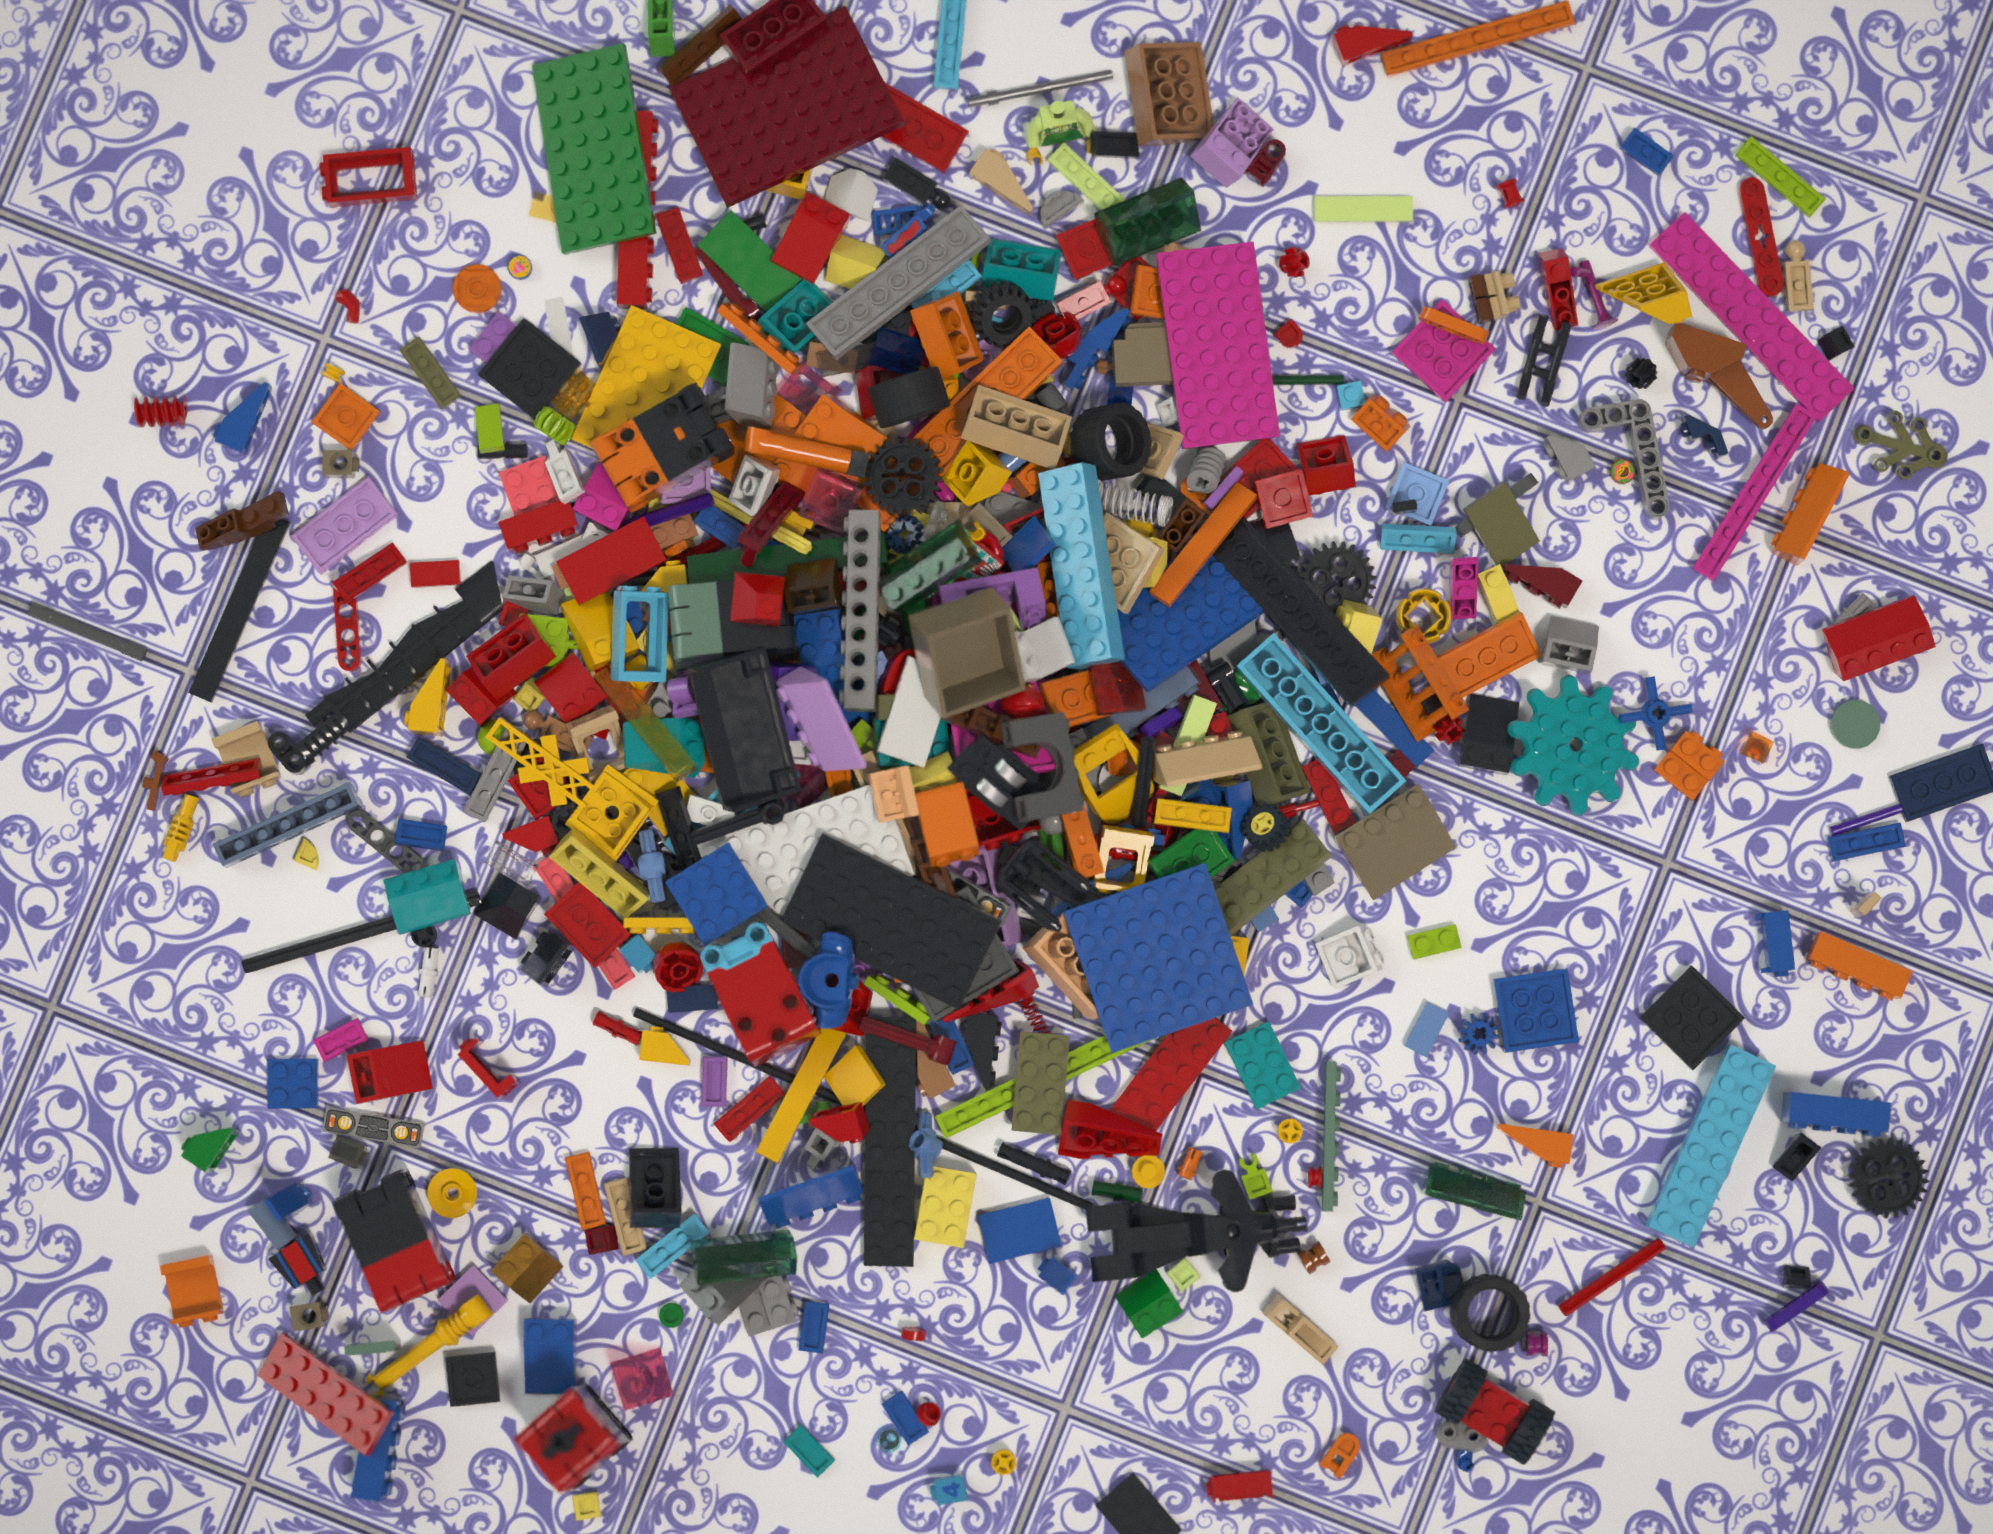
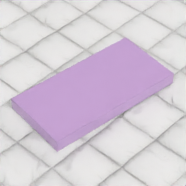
(344, 525)

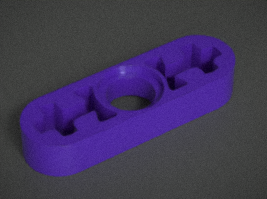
(1796, 1306)

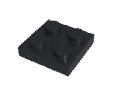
(473, 1379)

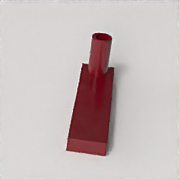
(768, 521)

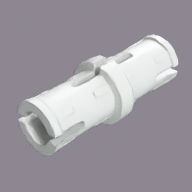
(428, 972)

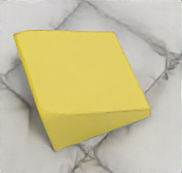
(529, 696)

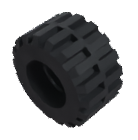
(989, 301)

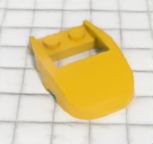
(1118, 801)

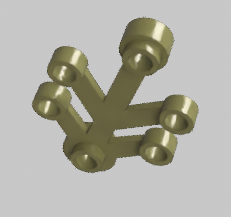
(1905, 447)

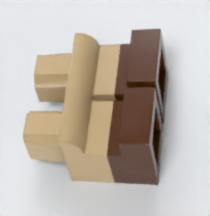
(1490, 297)

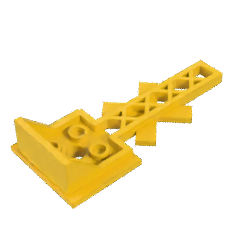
(590, 815)

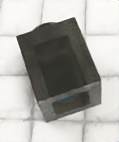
(348, 1152)

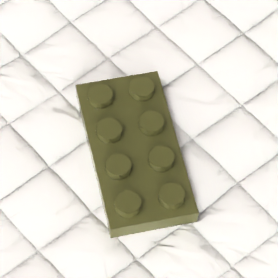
(1040, 1083)

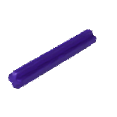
(675, 510)

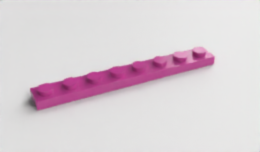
(1754, 492)

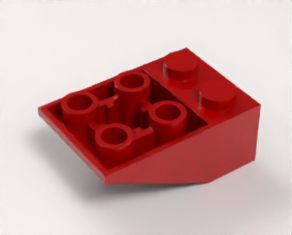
(389, 1072)

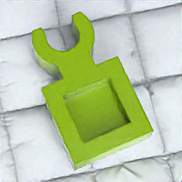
(1255, 1181)

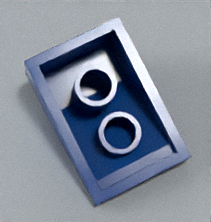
(549, 1355)

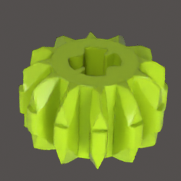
(554, 425)

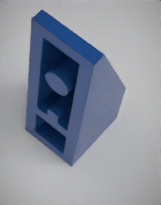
(241, 423)
(1238, 796)
(289, 1201)
(1056, 1274)

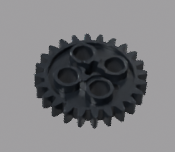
(906, 455)
(1323, 562)
(1883, 1156)

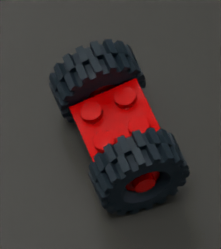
(1495, 1412)

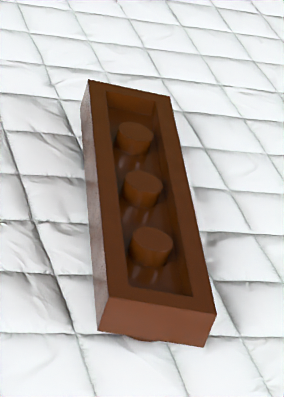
(699, 48)

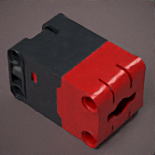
(394, 1240)

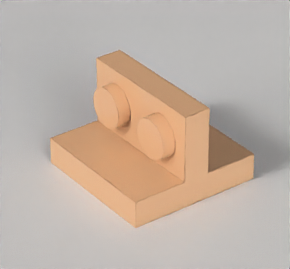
(893, 794)

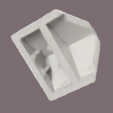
(853, 193)

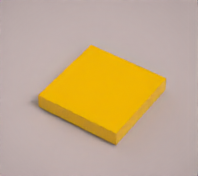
(854, 1078)

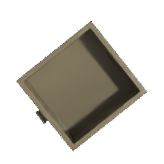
(967, 652)

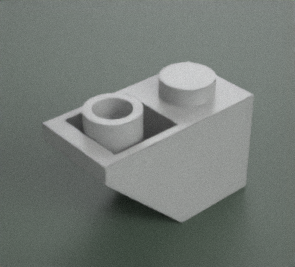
(1570, 457)

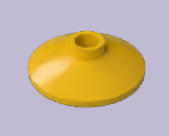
(439, 1193)

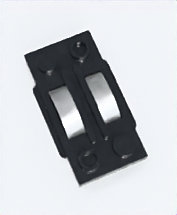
(996, 776)

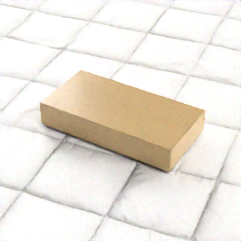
(1865, 905)

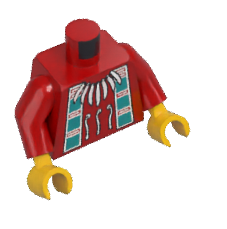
(990, 553)

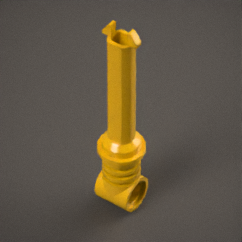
(446, 1332)

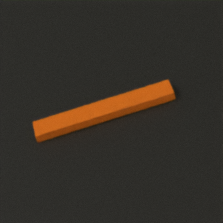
(1203, 544)

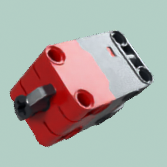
(573, 1438)

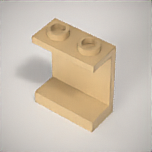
(246, 744)

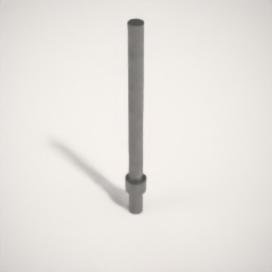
(994, 97)

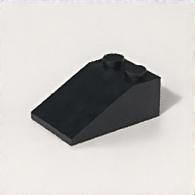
(1486, 737)
(546, 958)
(654, 1188)

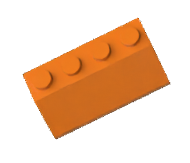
(1809, 513)

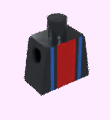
(301, 1264)

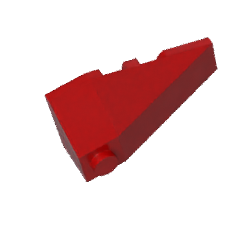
(1097, 1131)

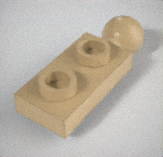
(1798, 279)

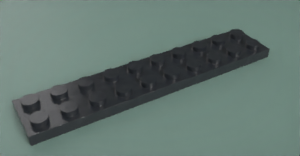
(1300, 614)
(888, 1158)

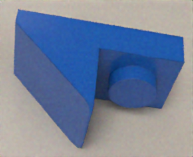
(1202, 793)

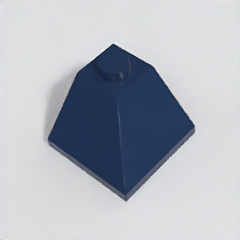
(601, 334)

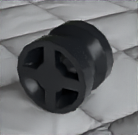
(421, 934)

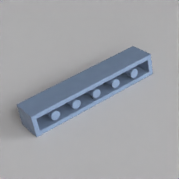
(1159, 699)

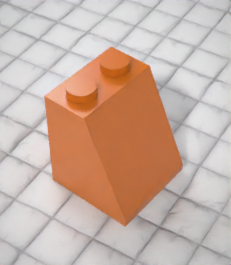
(947, 825)

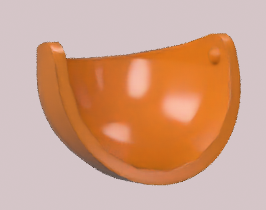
(1122, 763)

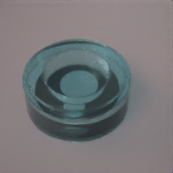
(889, 1439)

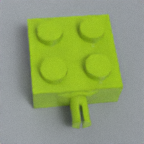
(556, 634)

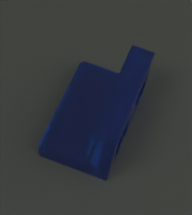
(896, 352)

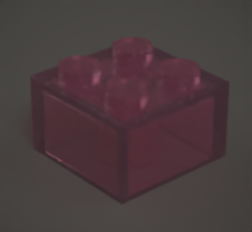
(830, 499)

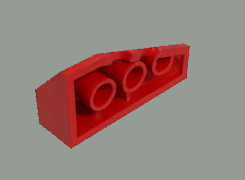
(1010, 990)

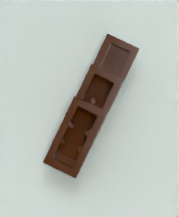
(983, 720)
(936, 876)

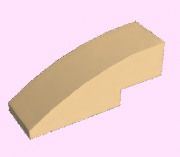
(1300, 1329)

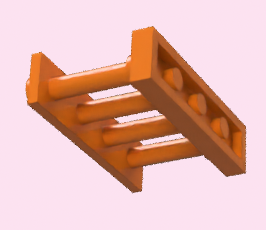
(1402, 694)
(1082, 844)

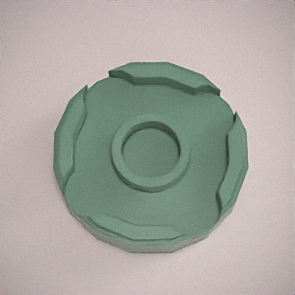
(1855, 724)

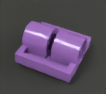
(682, 696)

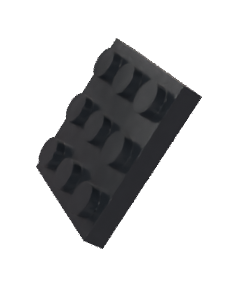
(529, 368)
(1691, 1018)

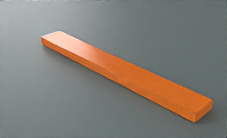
(1477, 38)

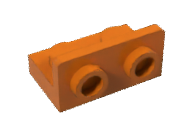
(1381, 422)

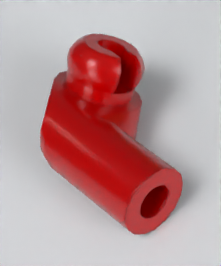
(351, 302)

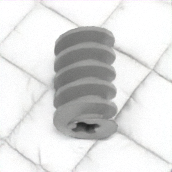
(1206, 469)

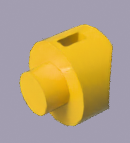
(1148, 1171)

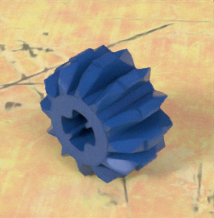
(1477, 1025)

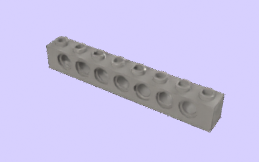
(871, 523)

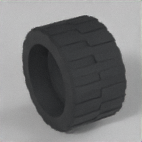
(909, 397)
(1131, 437)
(1519, 1320)

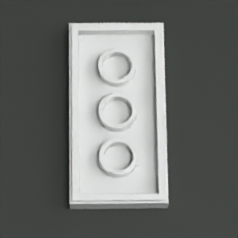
(911, 720)

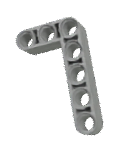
(1639, 448)

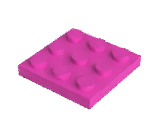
(1441, 357)

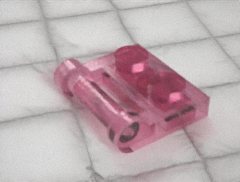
(801, 395)

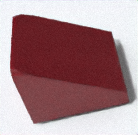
(601, 1239)

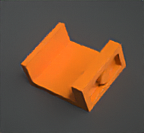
(193, 1290)

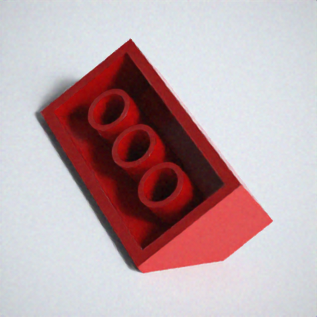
(1878, 638)

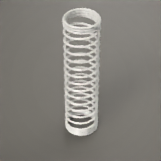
(1164, 508)

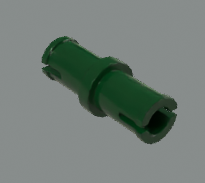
(1117, 1191)

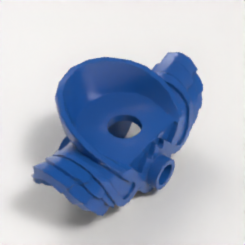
(830, 1003)

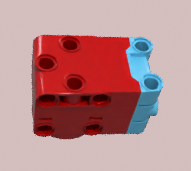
(759, 995)

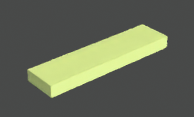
(1084, 178)
(1363, 208)
(1193, 728)

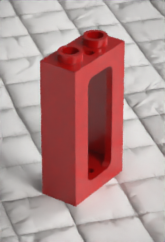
(368, 159)

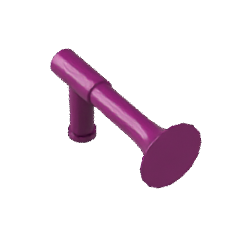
(1587, 273)

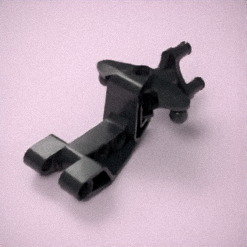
(1154, 1237)

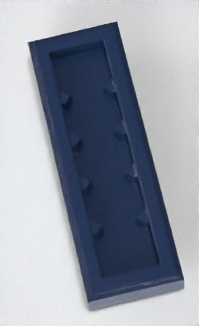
(444, 765)

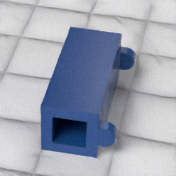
(1777, 943)

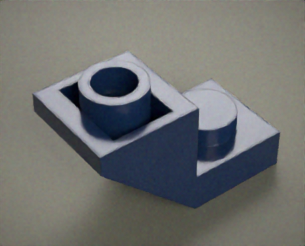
(1696, 429)

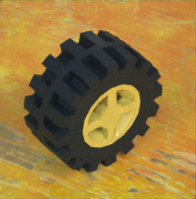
(1266, 818)

